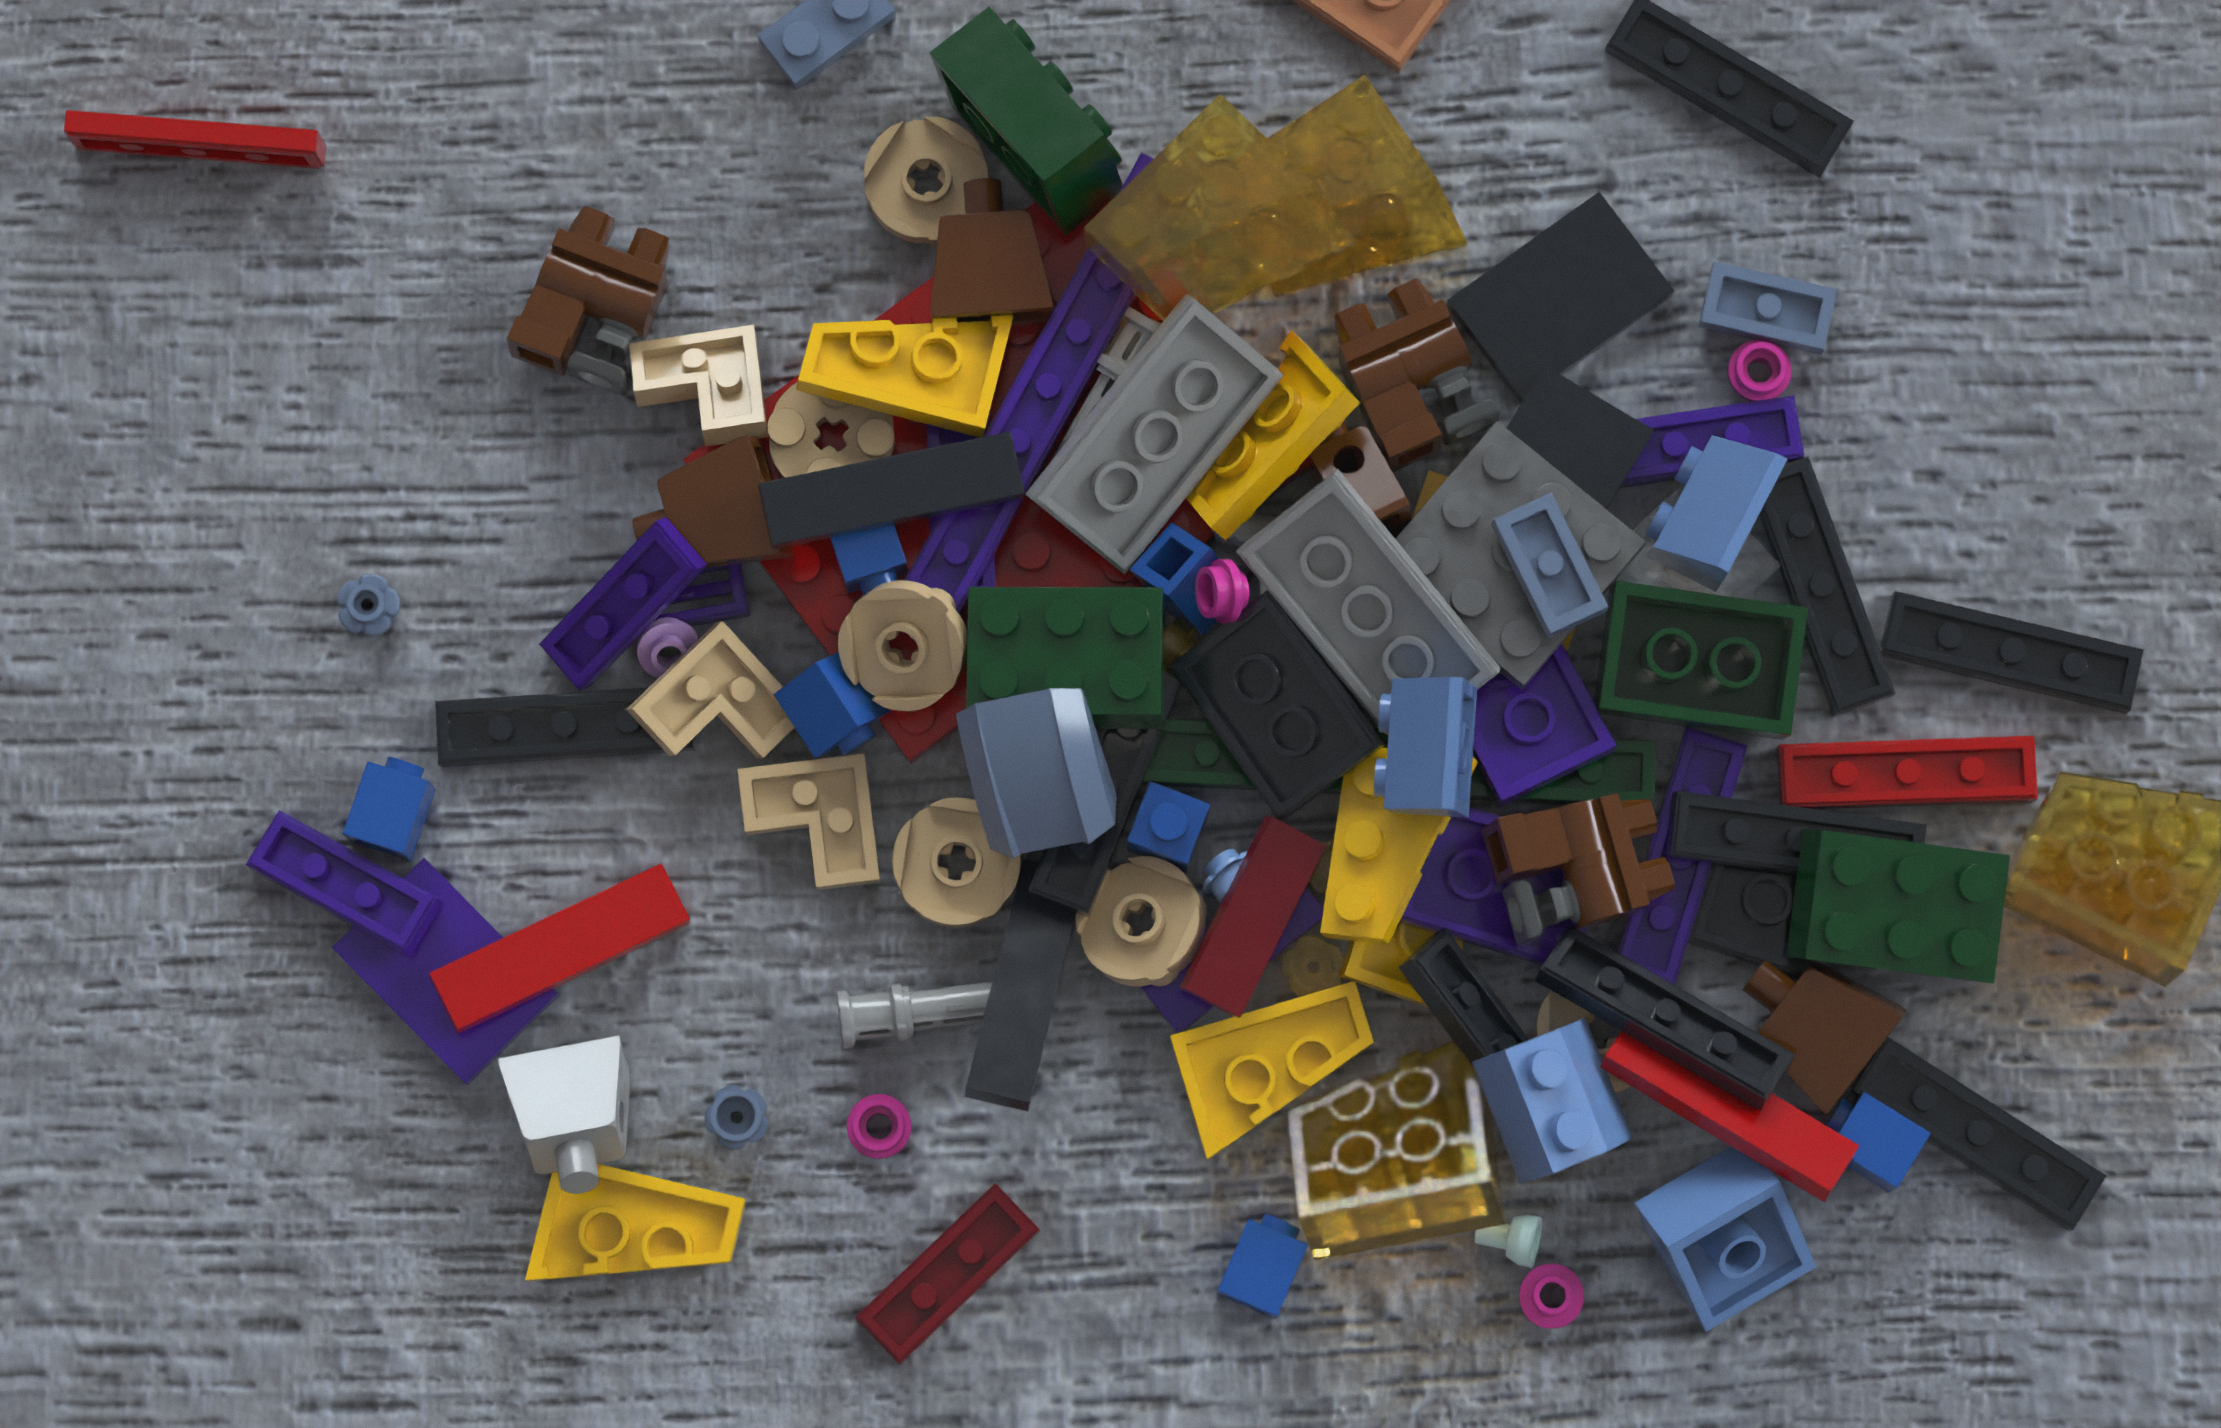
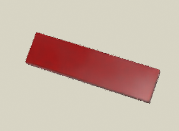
(195, 139)
(1907, 772)
(559, 948)
(1774, 1137)

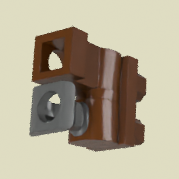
(594, 281)
(1399, 359)
(1596, 857)

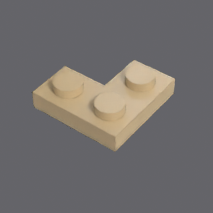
(710, 366)
(710, 680)
(828, 799)

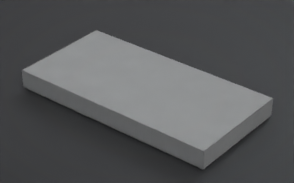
(1155, 433)
(1361, 596)

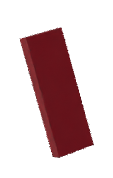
(1252, 916)
(947, 1274)

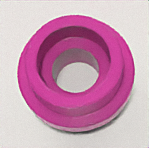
(1768, 354)
(1221, 591)
(868, 1108)
(1530, 1296)

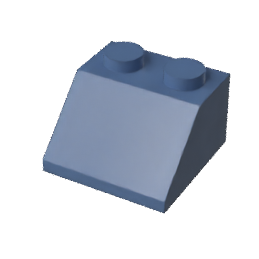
(1715, 510)
(1427, 746)
(1552, 1101)
(1725, 1235)

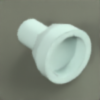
(1518, 1239)

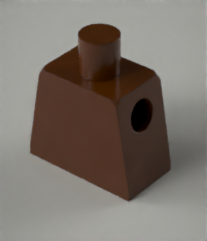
(989, 261)
(1366, 470)
(719, 505)
(1826, 1023)

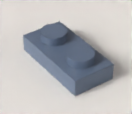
(821, 33)
(1767, 307)
(1549, 565)

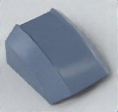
(1037, 771)

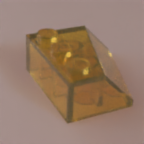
(1371, 182)
(1214, 218)
(2121, 871)
(1396, 1157)

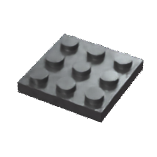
(1467, 565)

